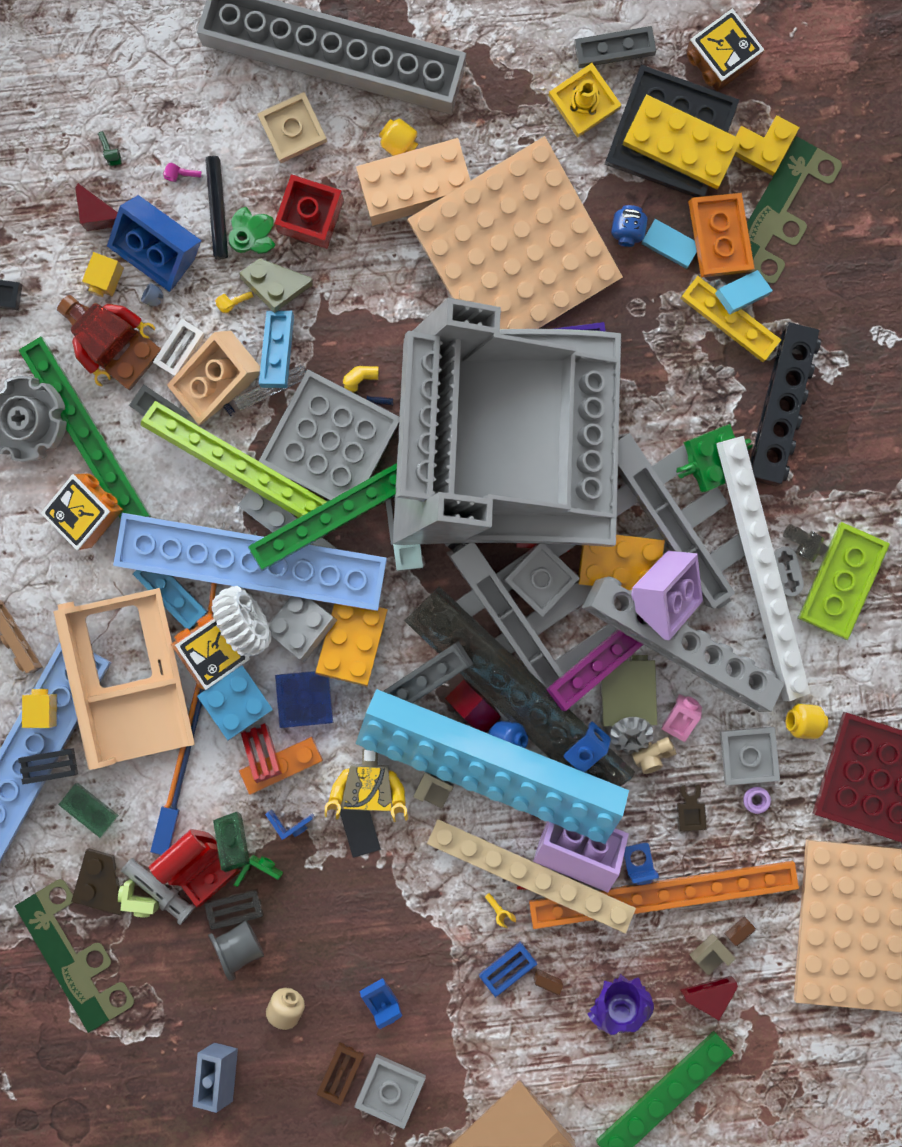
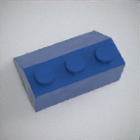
(153, 242)

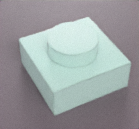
(408, 557)

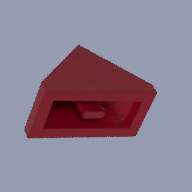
(93, 212)
(472, 707)
(711, 996)

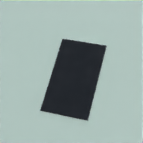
(360, 831)

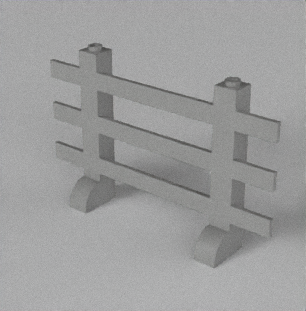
(675, 526)

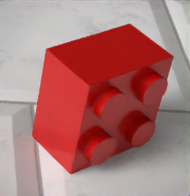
(309, 211)

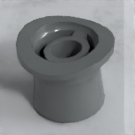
(236, 948)

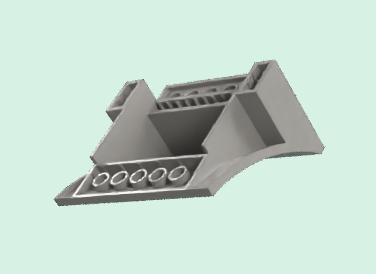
(506, 432)

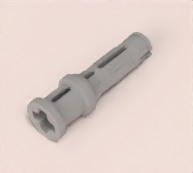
(167, 898)

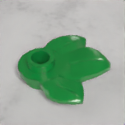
(254, 229)

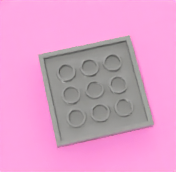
(329, 437)

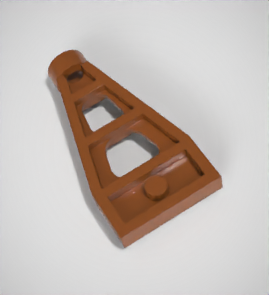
(135, 359)

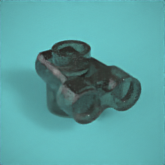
(809, 545)

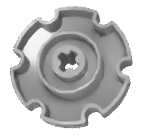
(30, 418)

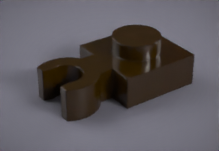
(691, 813)

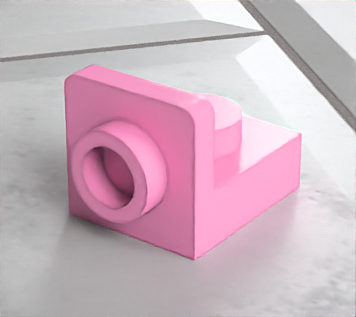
(683, 717)

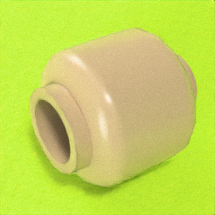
(285, 1008)

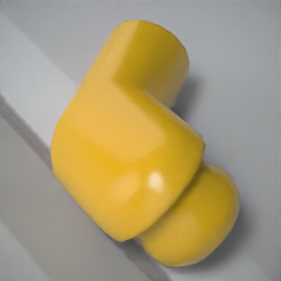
(359, 373)

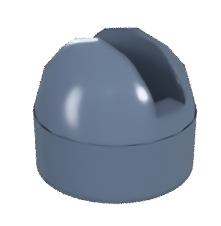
(151, 295)

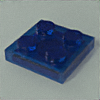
(303, 699)

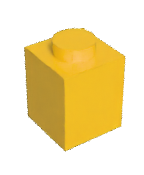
(102, 275)
(39, 709)

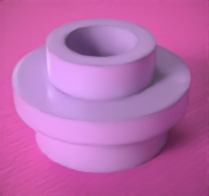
(764, 803)

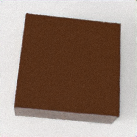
(740, 931)
(548, 982)

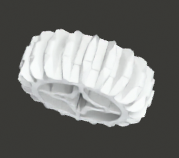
(241, 621)

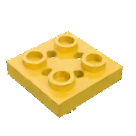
(585, 97)

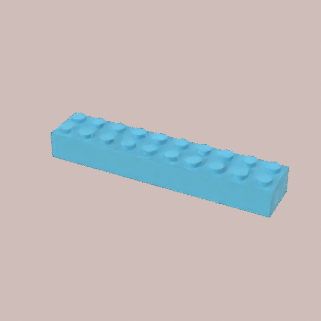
(492, 767)

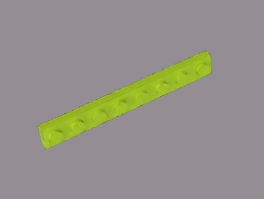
(230, 460)

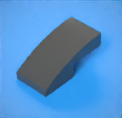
(145, 399)

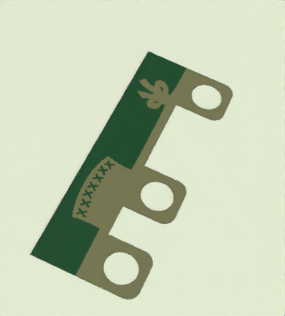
(772, 208)
(67, 966)

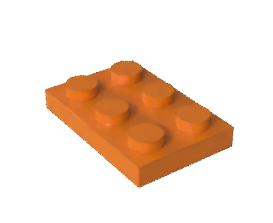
(721, 235)

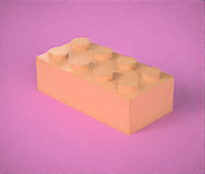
(411, 180)

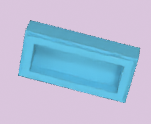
(670, 243)
(743, 292)

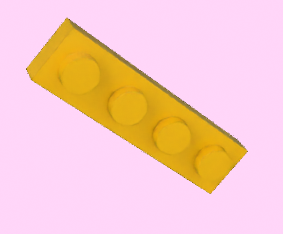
(738, 325)

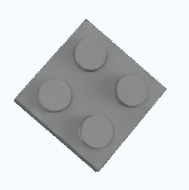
(541, 578)
(301, 626)
(749, 755)
(390, 1091)

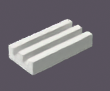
(170, 343)

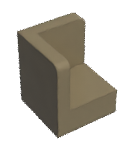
(433, 790)
(711, 954)

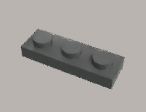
(615, 47)

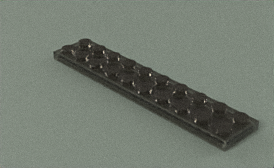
(509, 684)

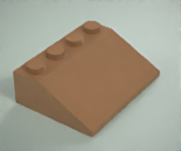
(516, 1121)

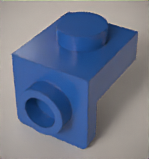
(381, 1003)

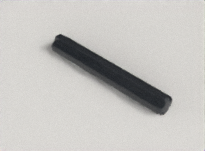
(216, 207)

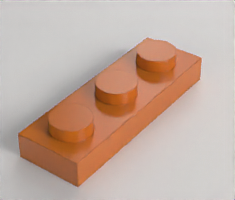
(291, 761)

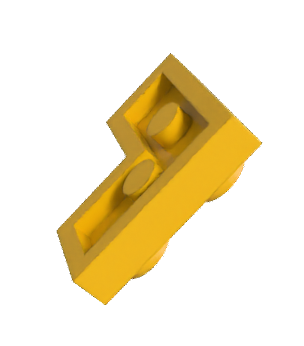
(766, 151)

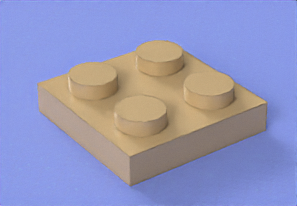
(292, 127)

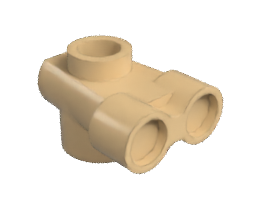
(650, 758)

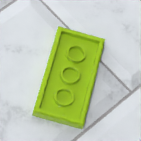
(843, 581)

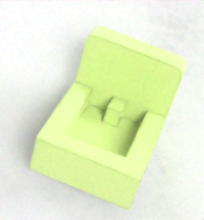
(139, 905)

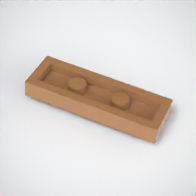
(14, 639)

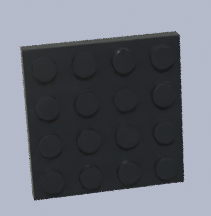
(683, 95)

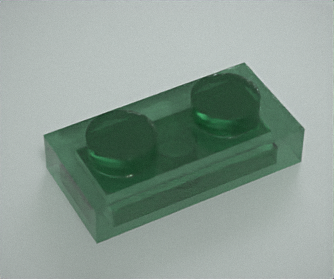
(88, 810)
(231, 842)

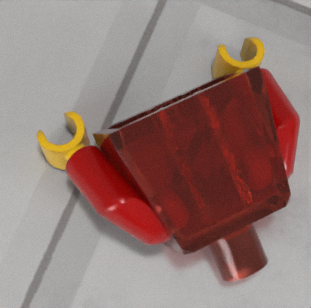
(103, 334)

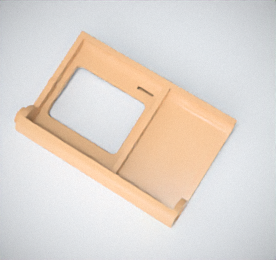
(131, 716)

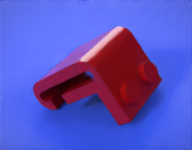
(194, 866)

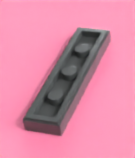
(431, 674)

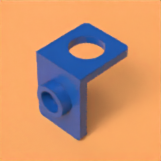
(588, 749)
(295, 830)
(644, 873)

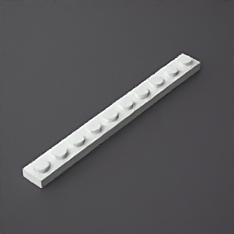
(763, 567)

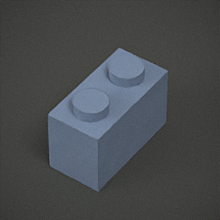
(215, 1077)

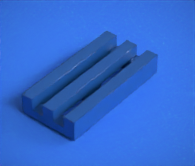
(503, 959)

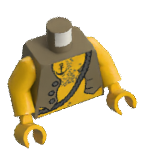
(368, 788)

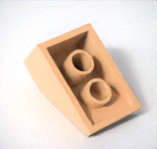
(214, 376)

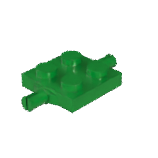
(704, 458)

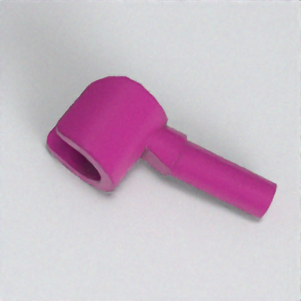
(172, 171)

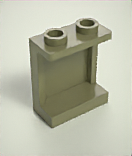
(630, 692)

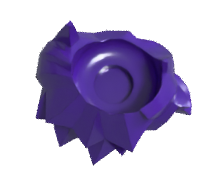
(622, 1006)

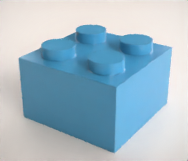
(235, 702)

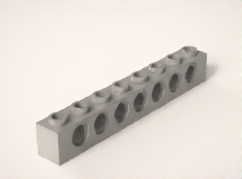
(765, 684)

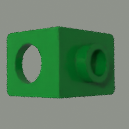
(263, 864)

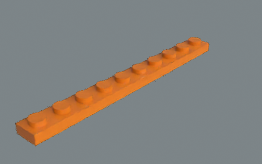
(679, 892)

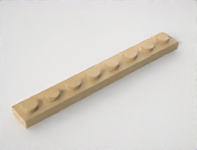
(531, 876)

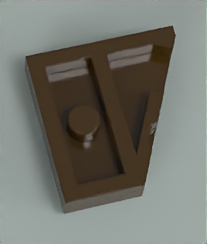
(98, 883)

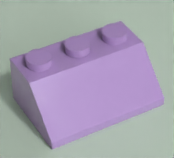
(669, 592)
(581, 857)

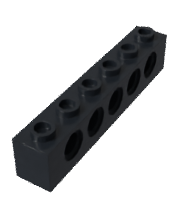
(807, 342)

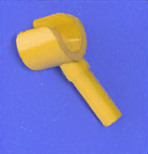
(225, 305)
(501, 914)

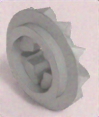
(631, 726)

